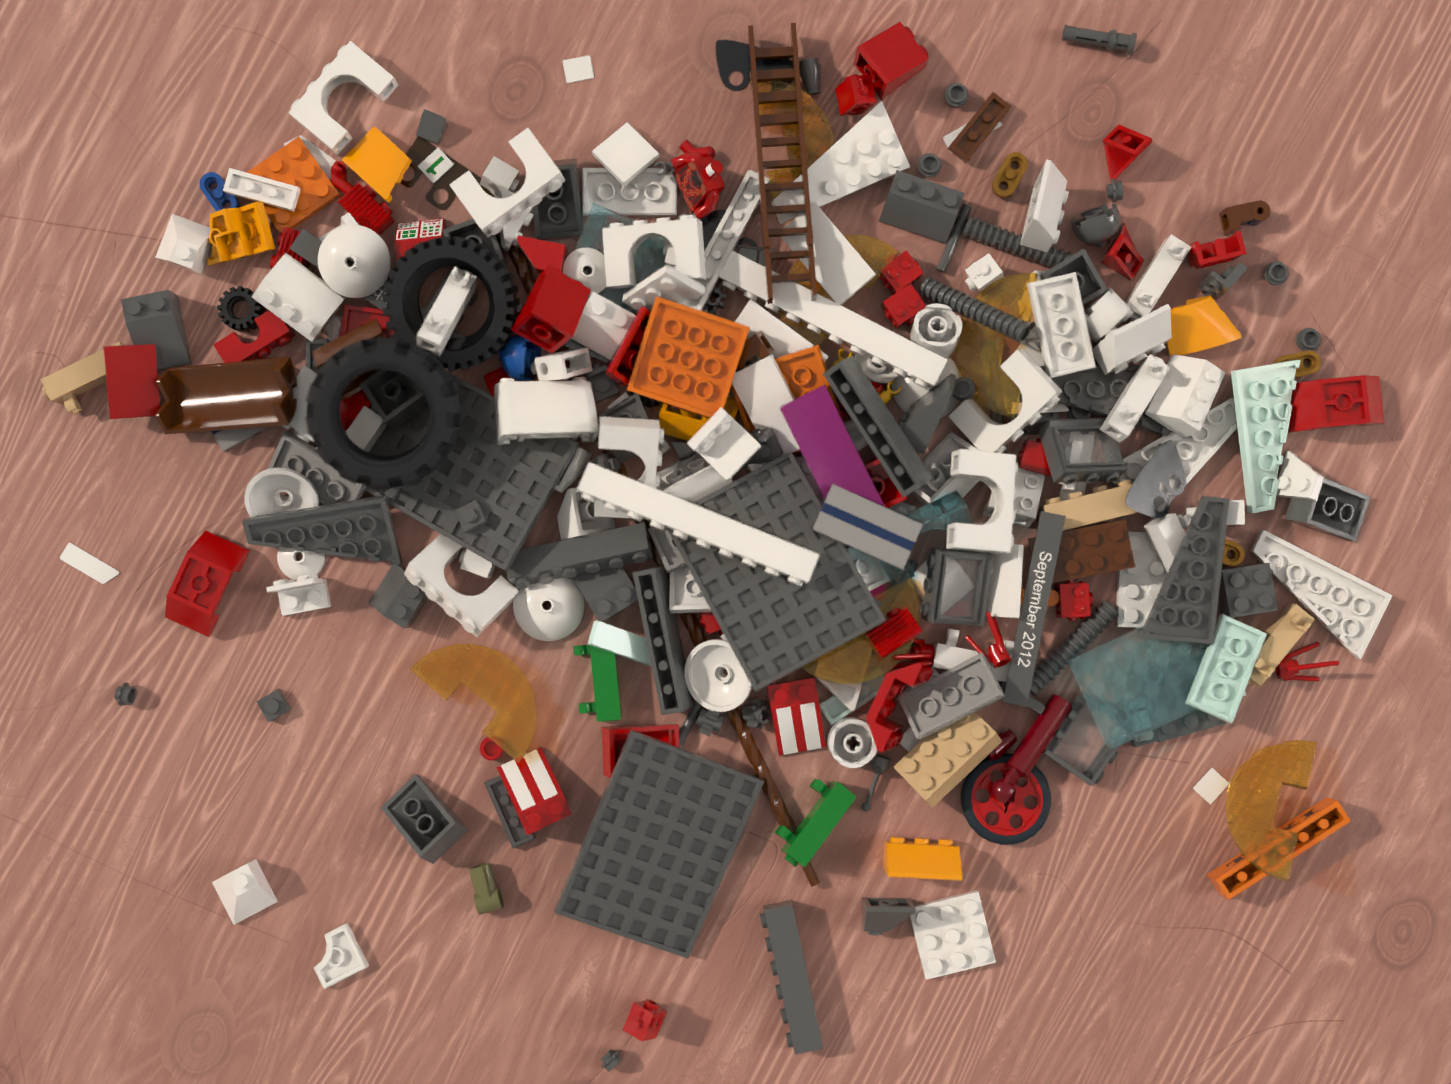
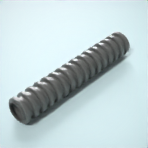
(1011, 242)
(975, 309)
(1072, 646)

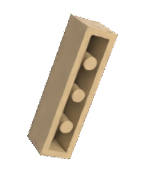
(1092, 507)

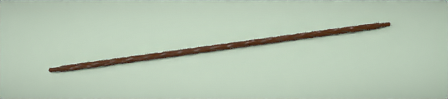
(691, 623)

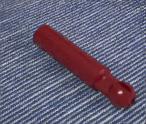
(1032, 746)

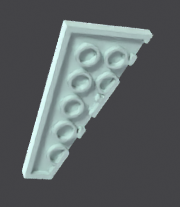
(1263, 421)

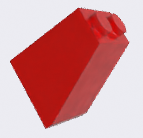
(891, 59)
(551, 310)

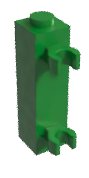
(605, 683)
(817, 824)

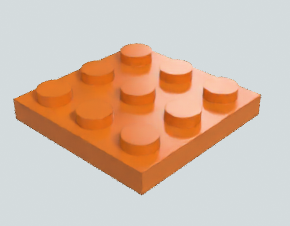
(299, 168)

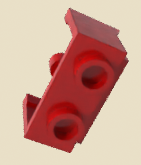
(1216, 251)

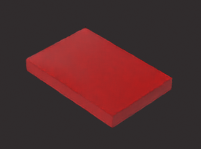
(131, 380)

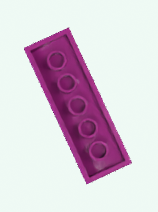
(828, 445)

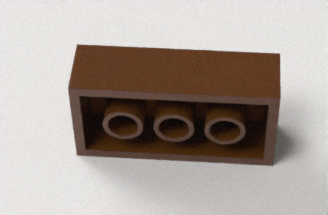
(1092, 551)

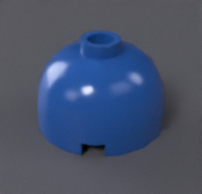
(518, 356)

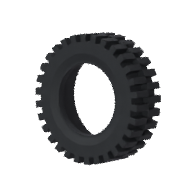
(436, 253)

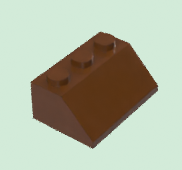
(369, 330)

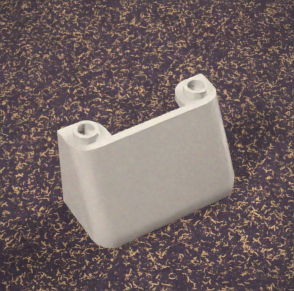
(545, 410)

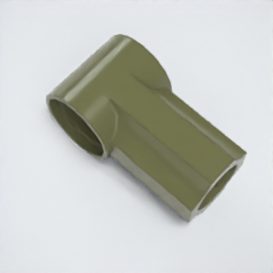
(487, 895)

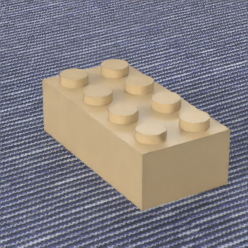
(947, 757)

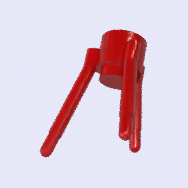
(997, 652)
(919, 653)
(1288, 668)

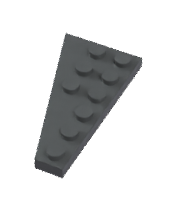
(1098, 393)
(339, 529)
(1190, 592)

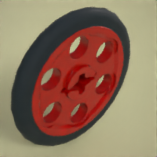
(1002, 832)

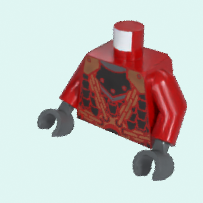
(698, 181)

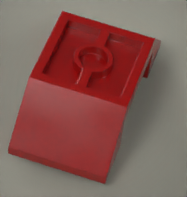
(1336, 403)
(203, 581)
(884, 730)

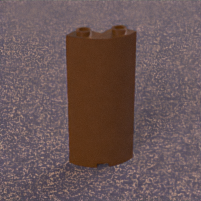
(227, 396)

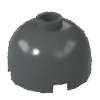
(1097, 225)

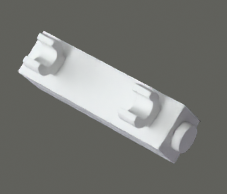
(1156, 277)
(446, 311)
(1135, 398)
(1167, 535)
(949, 655)

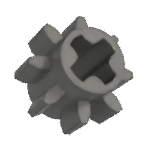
(717, 294)
(607, 462)
(756, 713)
(709, 721)

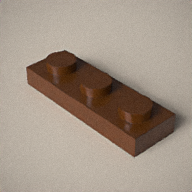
(979, 127)

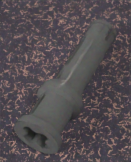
(1110, 40)

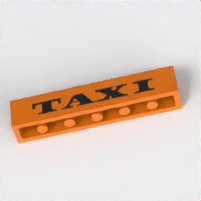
(1311, 827)

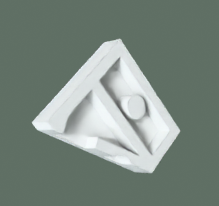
(1298, 479)

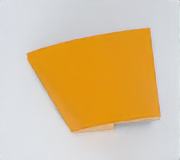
(378, 162)
(239, 233)
(1199, 327)

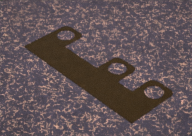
(418, 153)

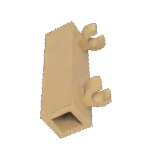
(74, 380)
(1279, 640)

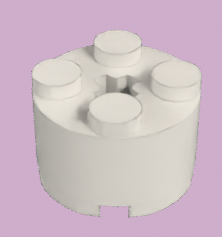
(1105, 315)
(937, 329)
(841, 751)

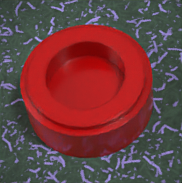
(490, 750)

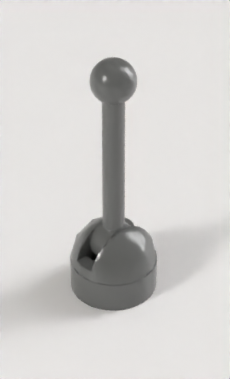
(880, 765)

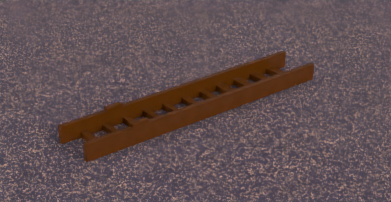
(781, 119)

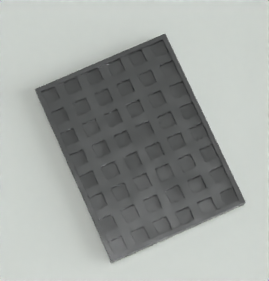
(506, 479)
(766, 617)
(658, 845)

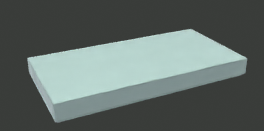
(1226, 669)

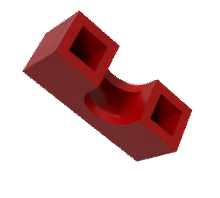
(272, 333)

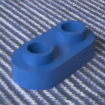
(217, 197)

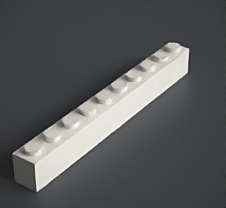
(836, 321)
(698, 523)

